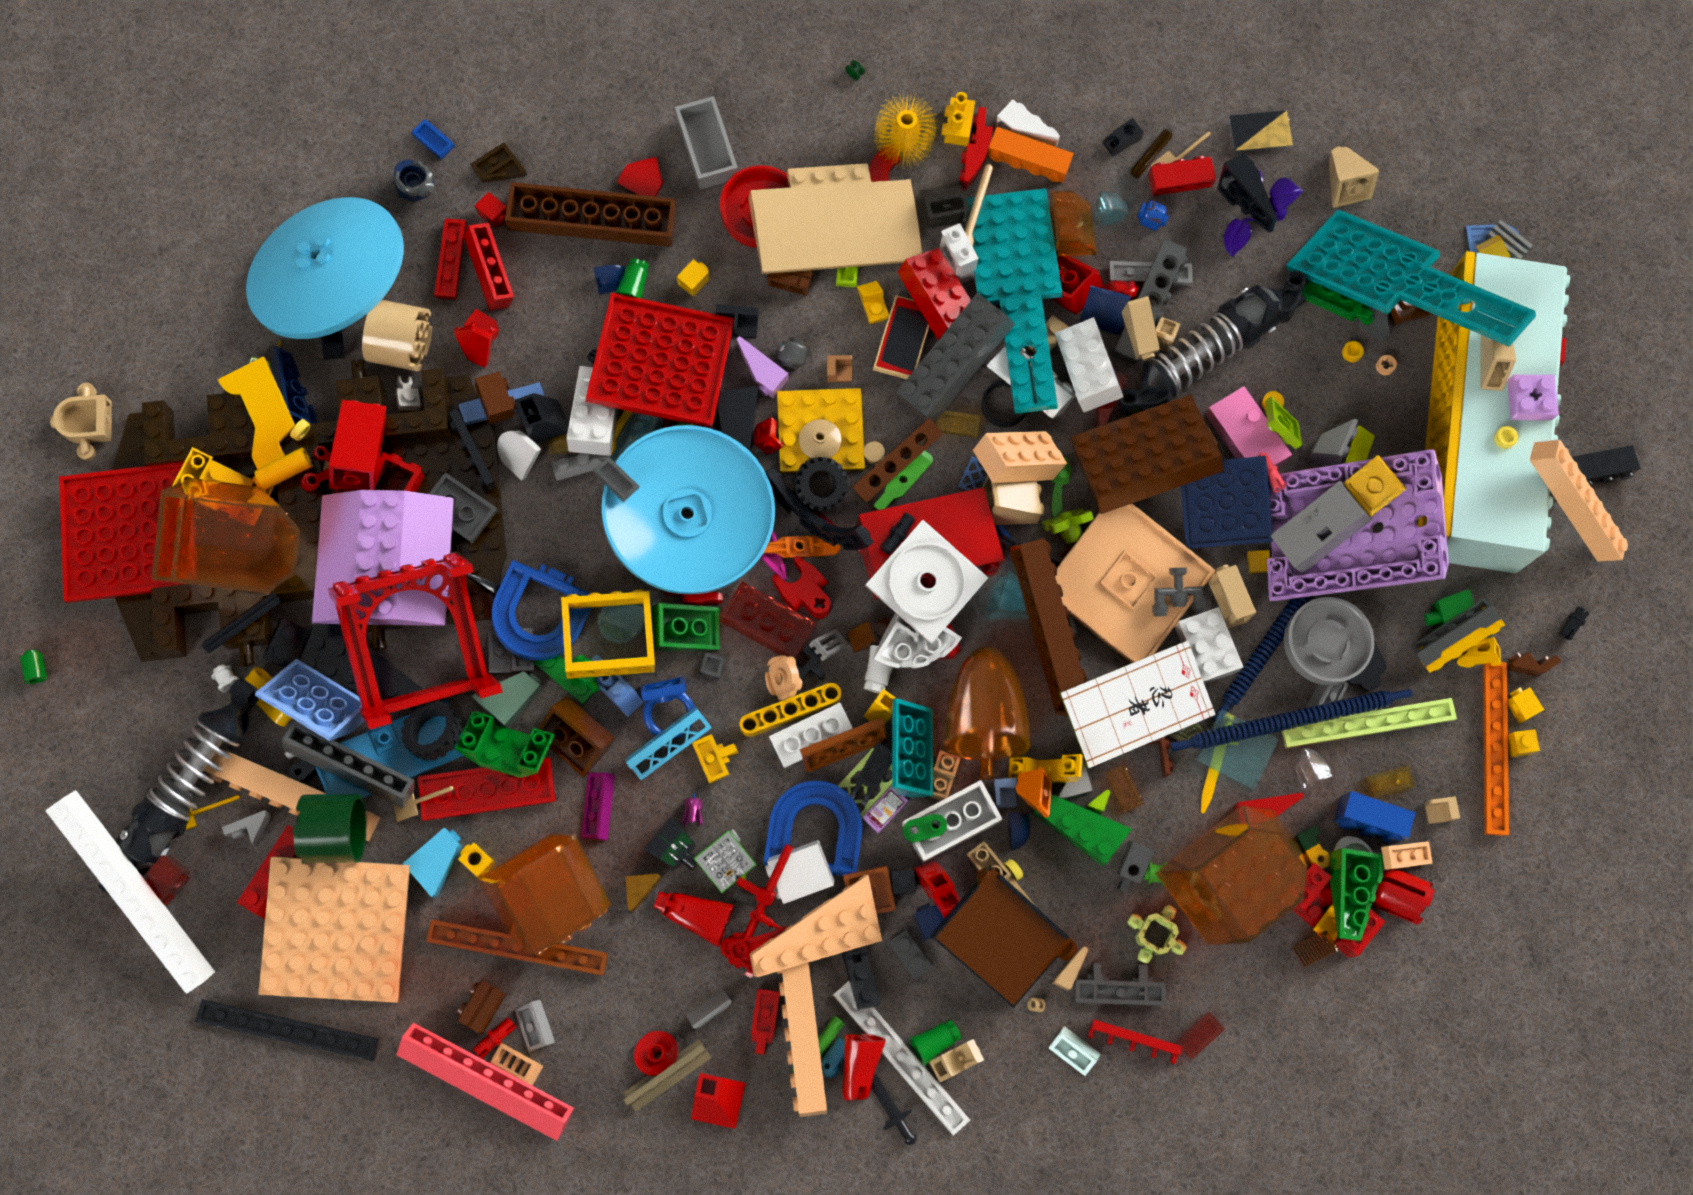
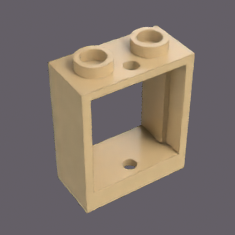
(1231, 596)

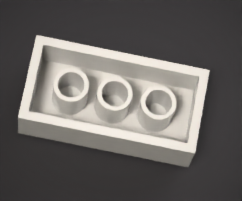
(1088, 365)
(590, 425)
(966, 816)

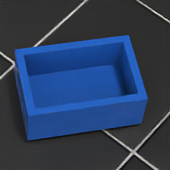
(1373, 818)

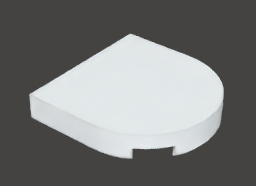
(517, 452)

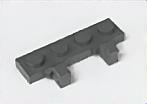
(1135, 992)

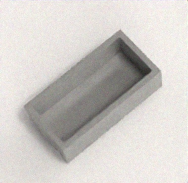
(706, 142)

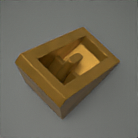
(639, 887)

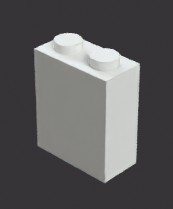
(803, 873)

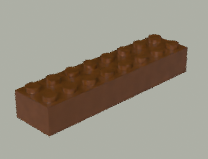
(591, 214)
(1048, 619)

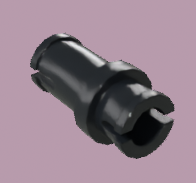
(1575, 621)

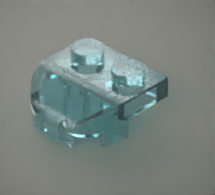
(621, 622)

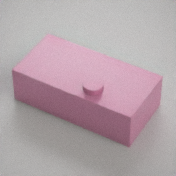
(1245, 428)

